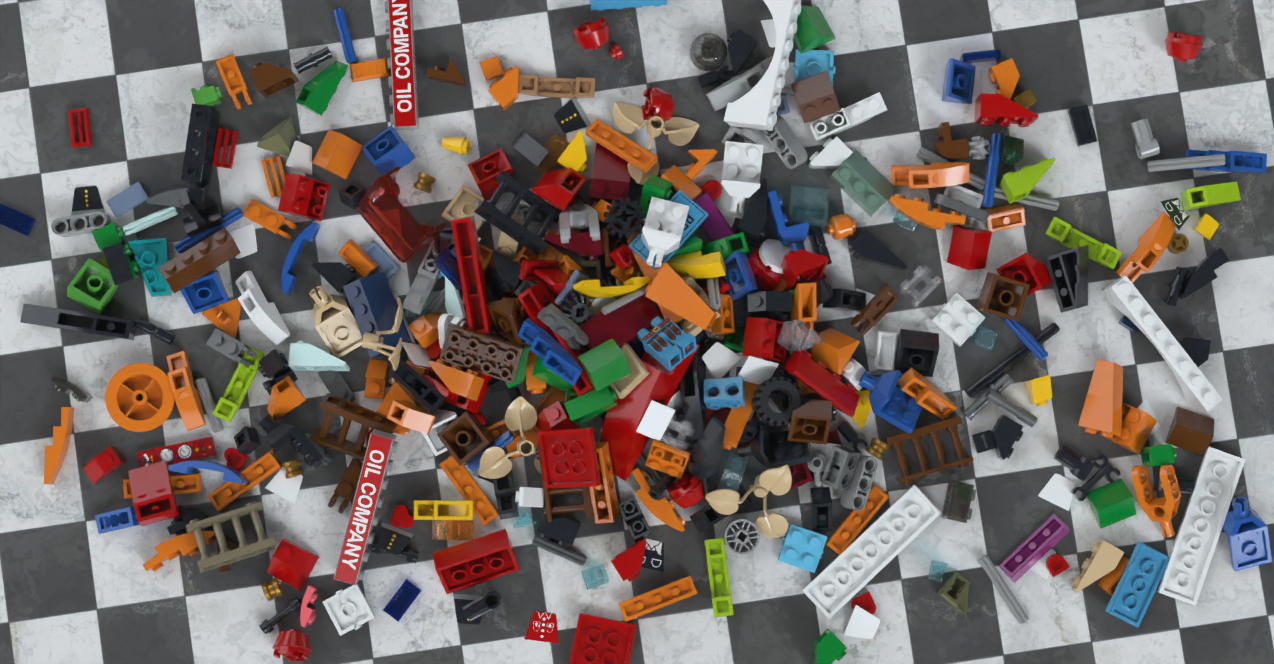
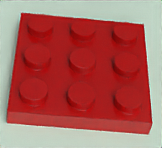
(569, 457)
(602, 641)

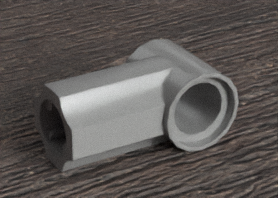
(1145, 143)

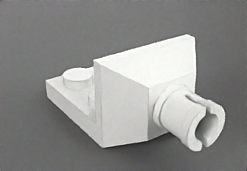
(741, 172)
(663, 228)

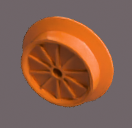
(124, 395)

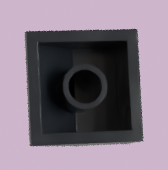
(503, 275)
(917, 351)

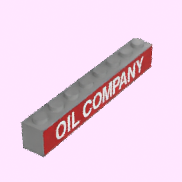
(402, 64)
(365, 507)

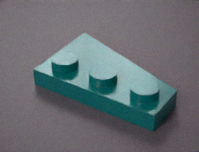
(149, 256)

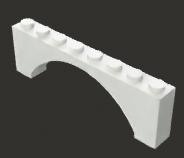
(760, 104)
(1195, 386)

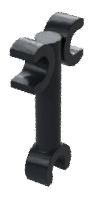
(1106, 470)

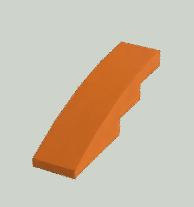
(56, 454)

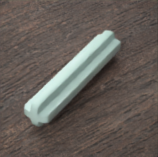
(149, 220)

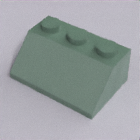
(863, 183)

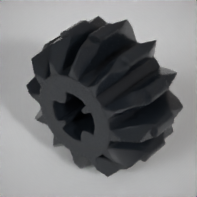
(577, 307)

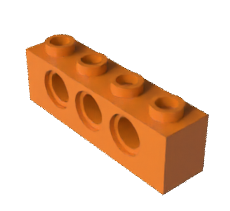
(604, 496)

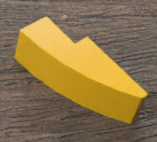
(699, 265)
(442, 510)

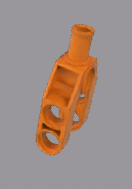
(1162, 508)

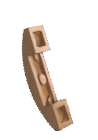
(556, 87)

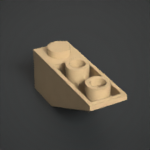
(1102, 561)

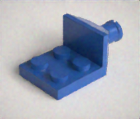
(792, 235)
(890, 401)
(1246, 536)

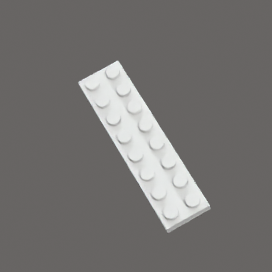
(1201, 525)
(871, 551)

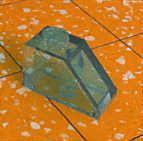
(733, 472)

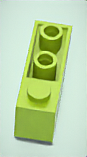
(1021, 183)
(1210, 195)

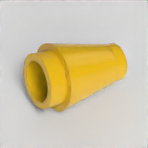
(459, 145)

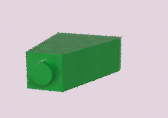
(591, 404)

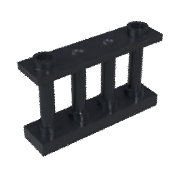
(200, 144)
(506, 224)

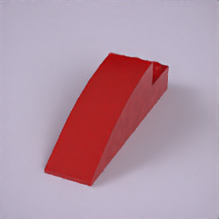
(623, 419)

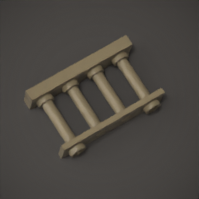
(244, 549)

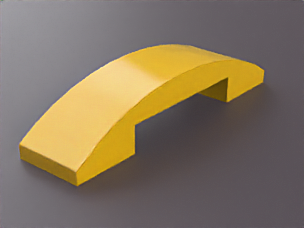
(593, 289)

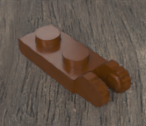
(875, 310)
(347, 485)

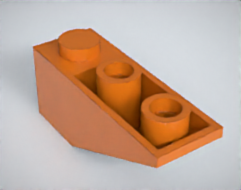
(459, 382)

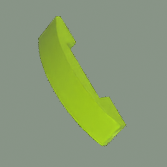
(1072, 238)
(238, 387)
(718, 577)

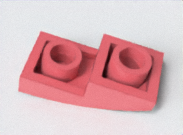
(307, 612)

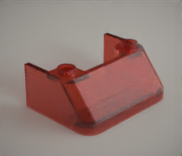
(392, 221)

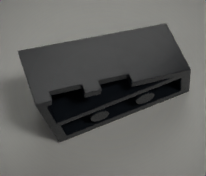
(1070, 277)

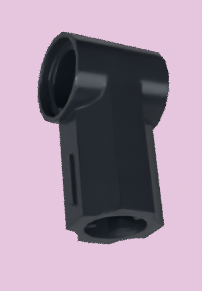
(1078, 465)
(1185, 483)
(480, 606)

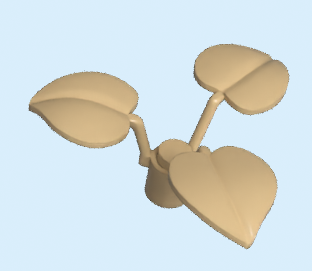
(629, 117)
(375, 342)
(518, 416)
(775, 480)

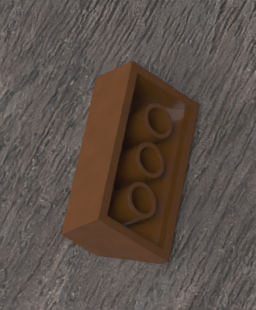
(199, 260)

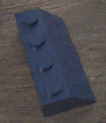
(375, 309)

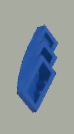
(1235, 161)
(547, 348)
(116, 520)

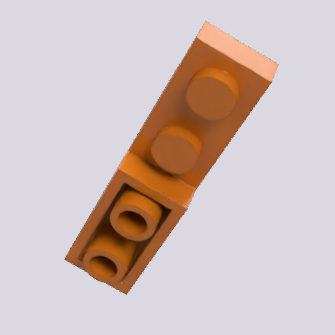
(930, 176)
(918, 212)
(1150, 250)
(184, 391)
(660, 508)
(170, 549)

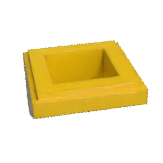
(1206, 226)

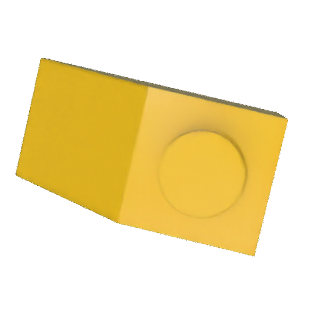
(575, 155)
(1039, 390)

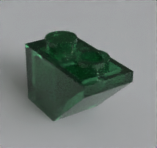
(1011, 150)

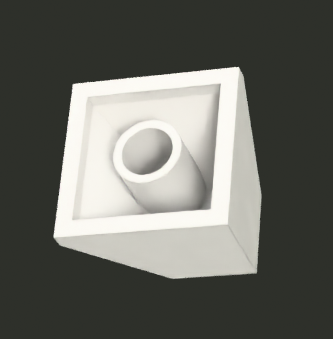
(442, 420)

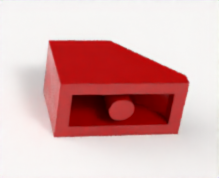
(104, 464)

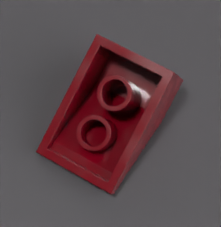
(609, 176)
(579, 245)

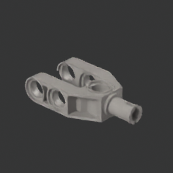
(578, 217)

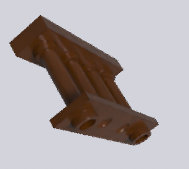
(349, 412)
(915, 437)
(549, 510)

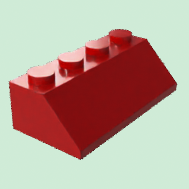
(822, 382)
(475, 561)
(630, 561)

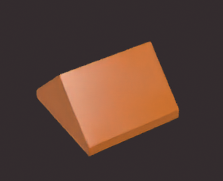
(337, 154)
(834, 350)

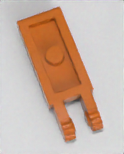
(233, 79)
(268, 218)

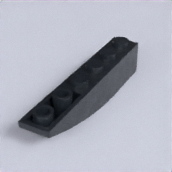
(78, 321)
(693, 390)

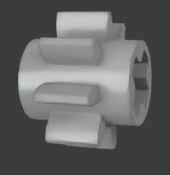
(979, 148)

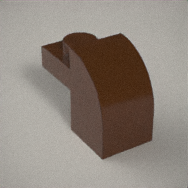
(950, 149)

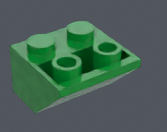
(828, 648)

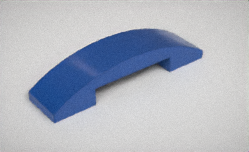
(308, 234)
(230, 473)

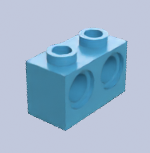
(724, 387)

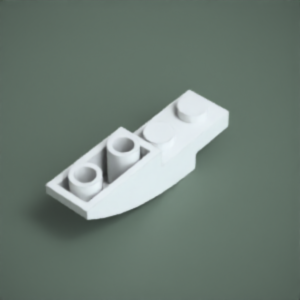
(848, 117)
(259, 310)

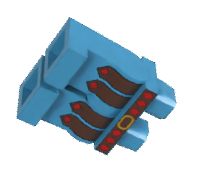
(666, 342)

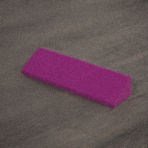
(715, 224)
(1034, 548)

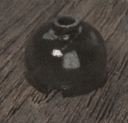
(708, 60)

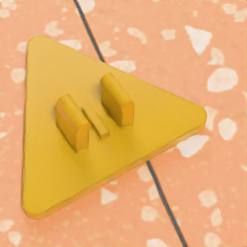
(863, 408)

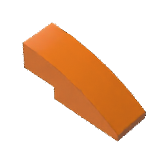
(805, 304)
(926, 394)

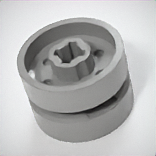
(751, 538)

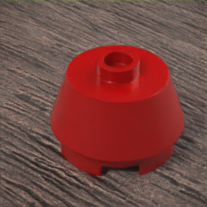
(592, 34)
(1183, 45)
(657, 104)
(686, 491)
(292, 645)

